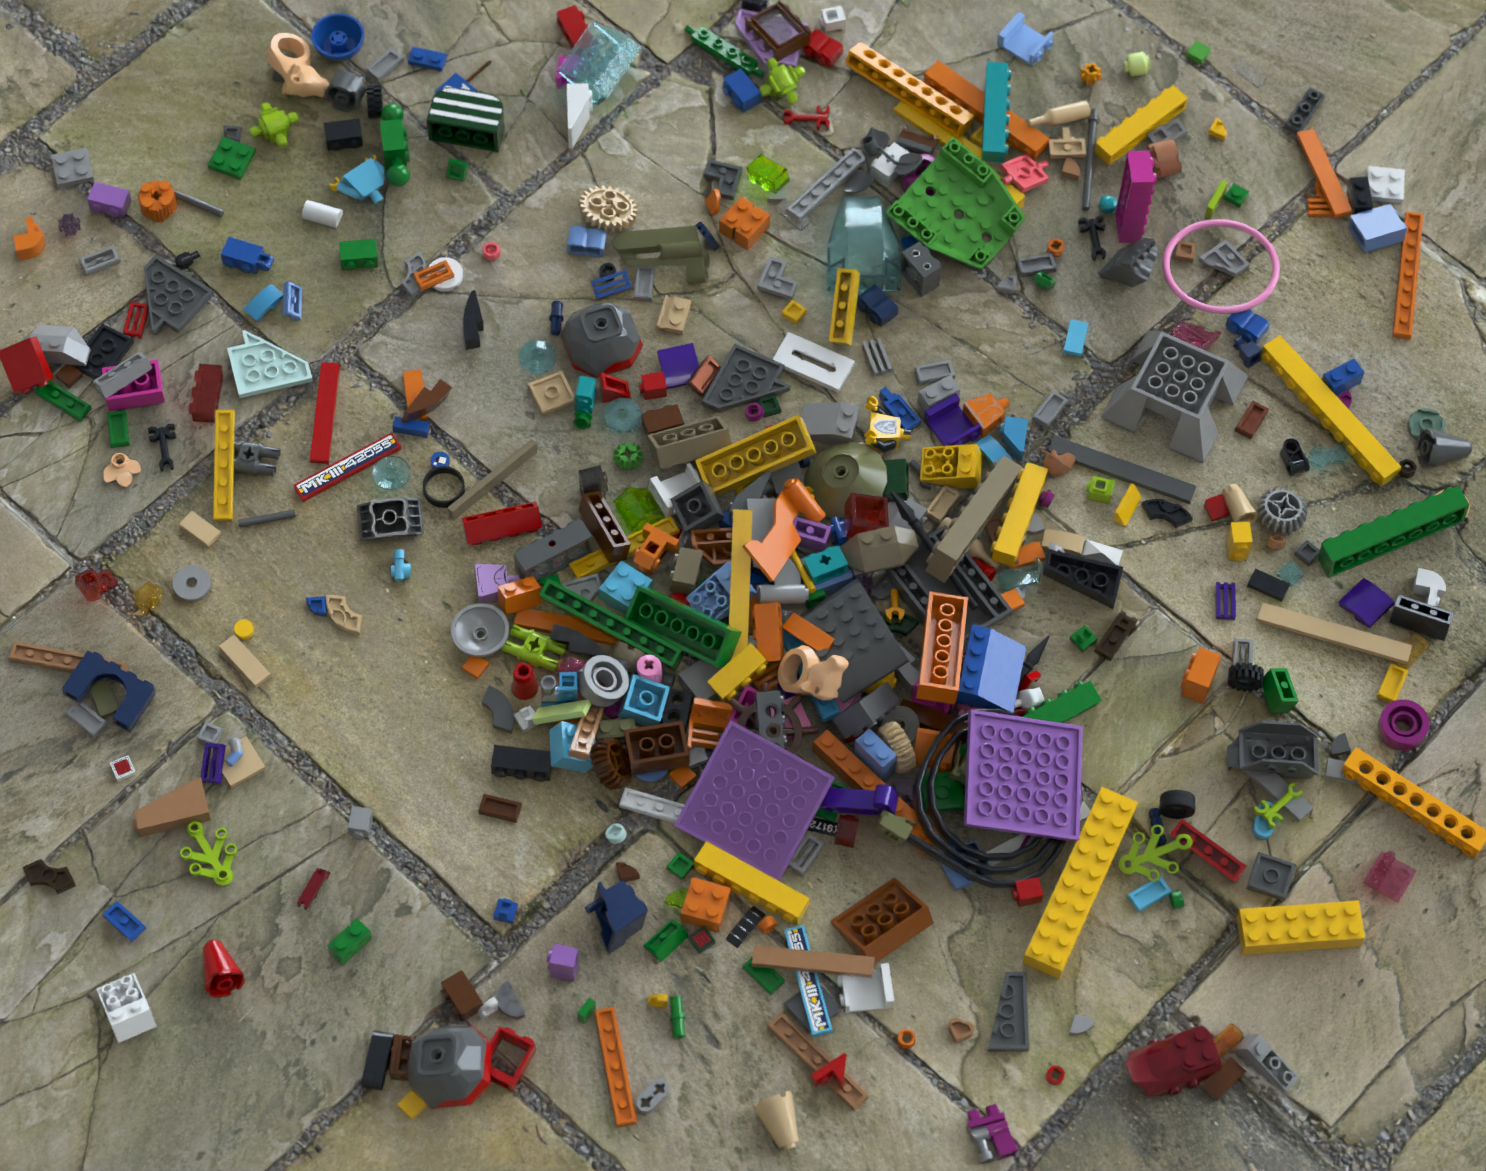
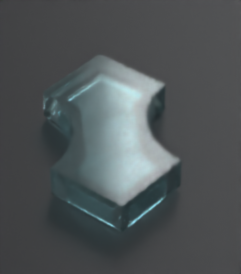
(1324, 457)

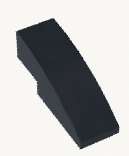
(472, 322)
(577, 642)

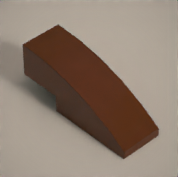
(427, 401)

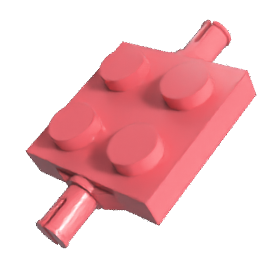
(1024, 173)

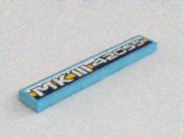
(809, 986)

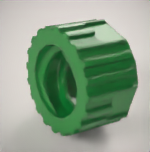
(1176, 899)

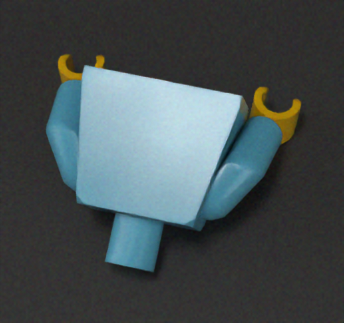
(362, 181)

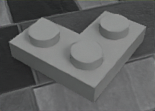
(774, 283)

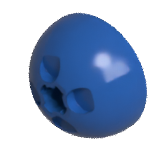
(338, 37)

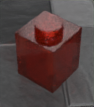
(846, 830)

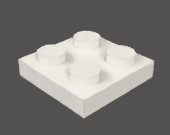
(1386, 184)

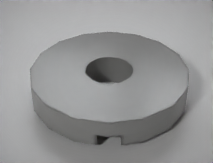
(188, 574)

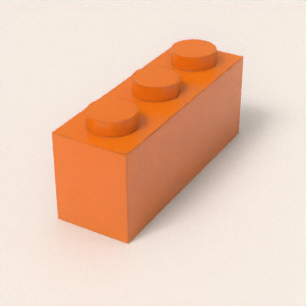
(769, 631)

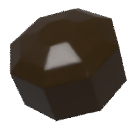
(1407, 468)

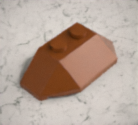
(714, 543)

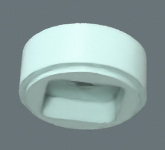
(615, 833)

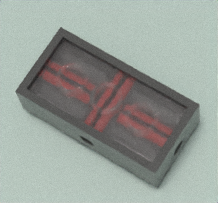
(554, 551)

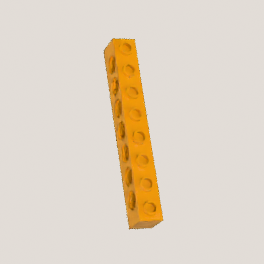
(909, 90)
(1413, 793)

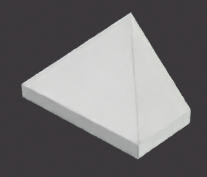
(1101, 552)

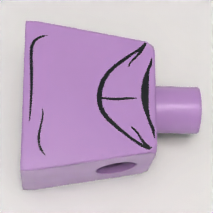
(488, 580)

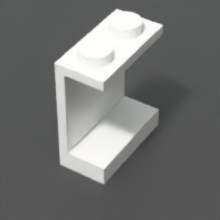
(666, 489)
(867, 993)

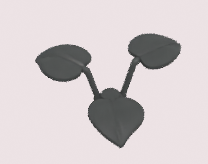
(871, 145)

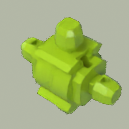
(782, 81)
(273, 125)

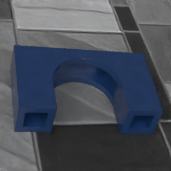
(94, 669)

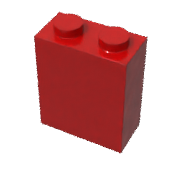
(25, 365)

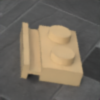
(674, 314)

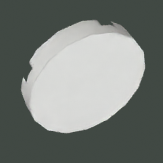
(450, 284)

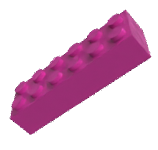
(1135, 196)

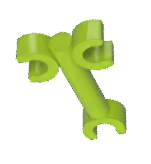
(1270, 813)

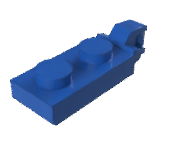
(899, 408)

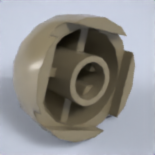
(624, 652)

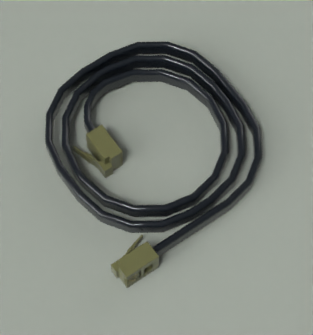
(898, 829)

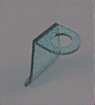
(1015, 578)

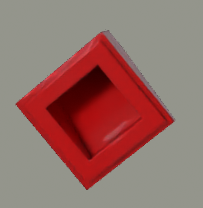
(1216, 507)

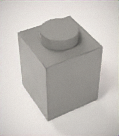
(360, 822)

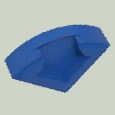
(317, 605)

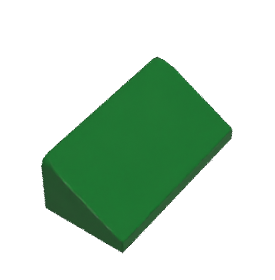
(666, 940)

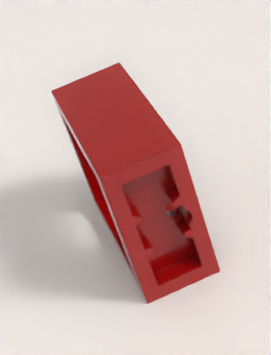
(524, 1043)

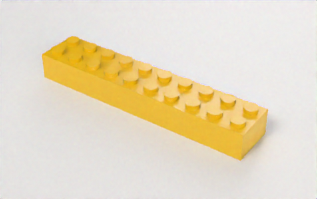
(1080, 883)

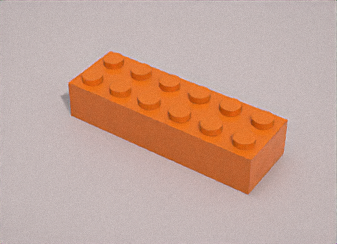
(942, 648)

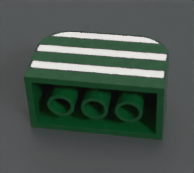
(466, 119)

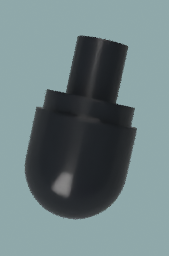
(186, 259)

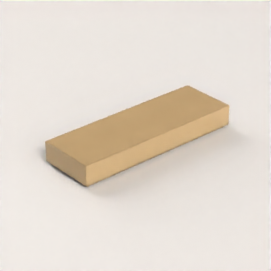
(245, 661)

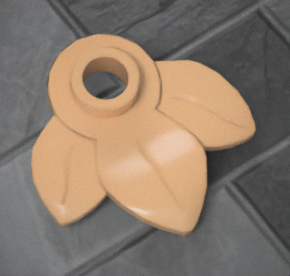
(122, 472)

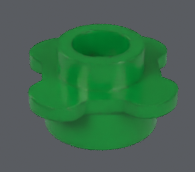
(582, 419)

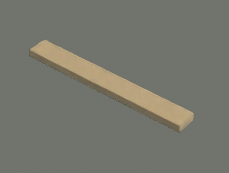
(1334, 633)

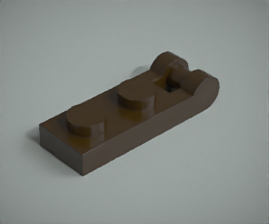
(1115, 636)

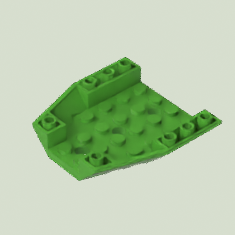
(961, 185)

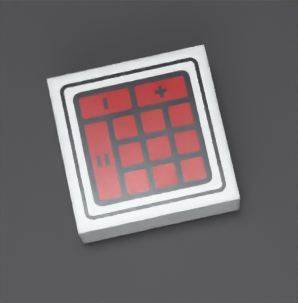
(123, 768)

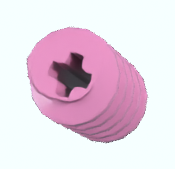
(650, 668)

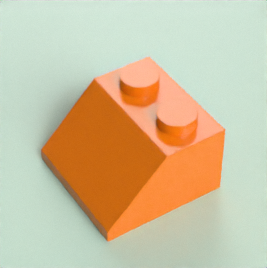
(923, 741)

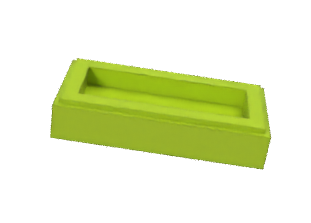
(1216, 199)

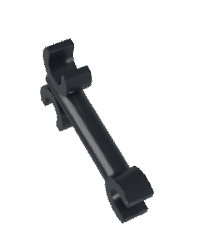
(1093, 226)
(162, 434)

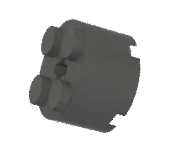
(345, 90)

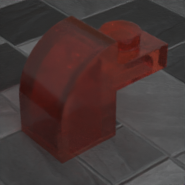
(94, 584)

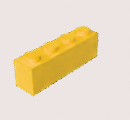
(844, 306)

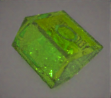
(638, 508)

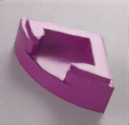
(1345, 397)

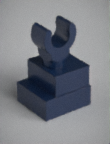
(1249, 353)

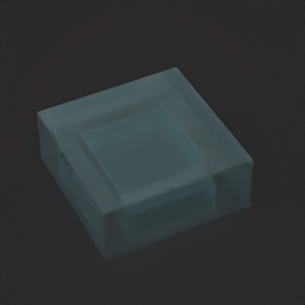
(1290, 573)

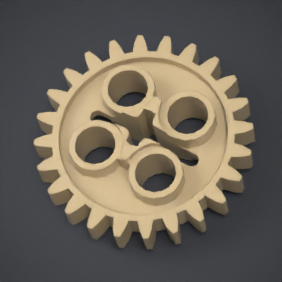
(608, 208)

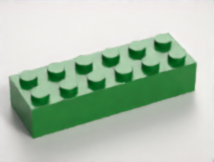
(683, 626)

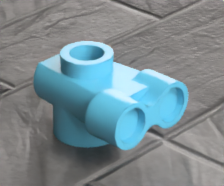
(400, 569)

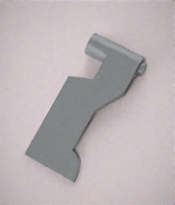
(787, 584)

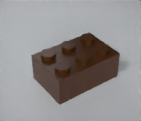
(656, 747)

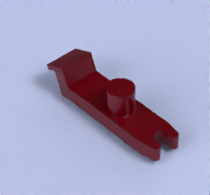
(312, 888)

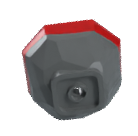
(601, 348)
(460, 1072)

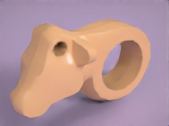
(297, 72)
(817, 677)

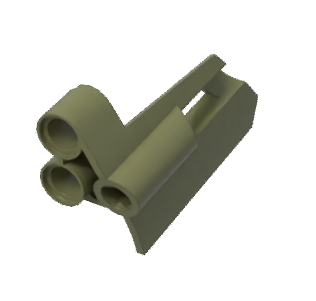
(677, 246)

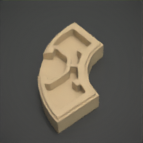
(342, 615)

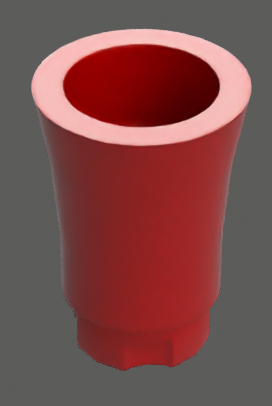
(524, 682)

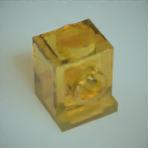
(147, 597)

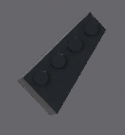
(1087, 576)

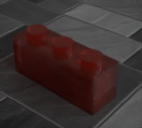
(206, 392)

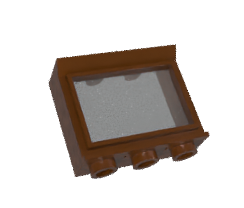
(779, 30)

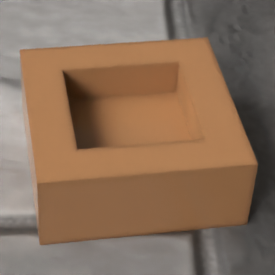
(1185, 251)

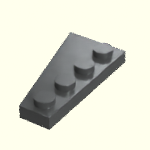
(1011, 1020)

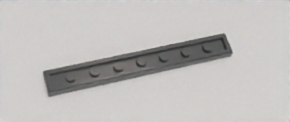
(1125, 470)

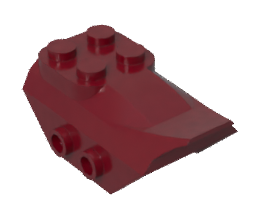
(1174, 1062)

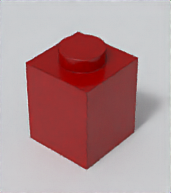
(653, 385)
(1027, 892)

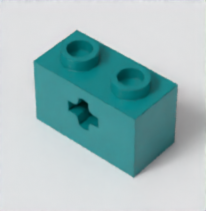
(825, 565)

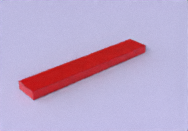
(325, 413)

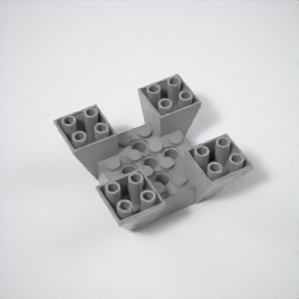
(1180, 385)

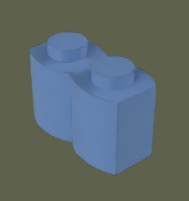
(586, 241)

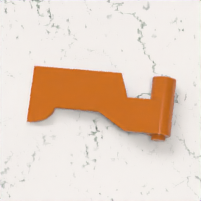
(783, 537)

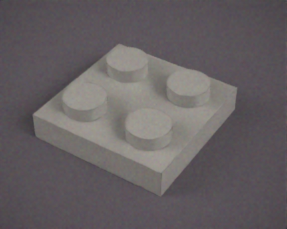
(72, 167)

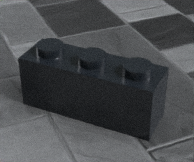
(1421, 617)
(521, 763)

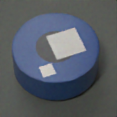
(440, 459)

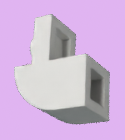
(1430, 585)

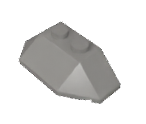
(61, 344)

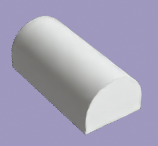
(322, 213)

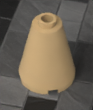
(779, 1119)

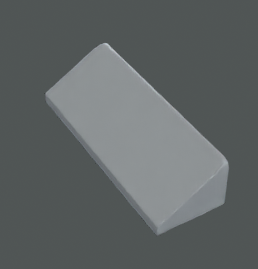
(122, 374)

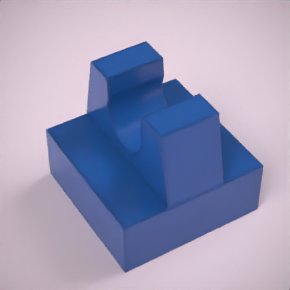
(505, 910)

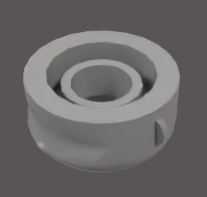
(610, 673)

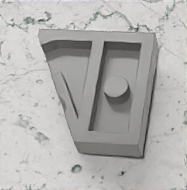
(1225, 259)

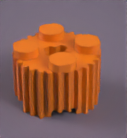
(157, 200)

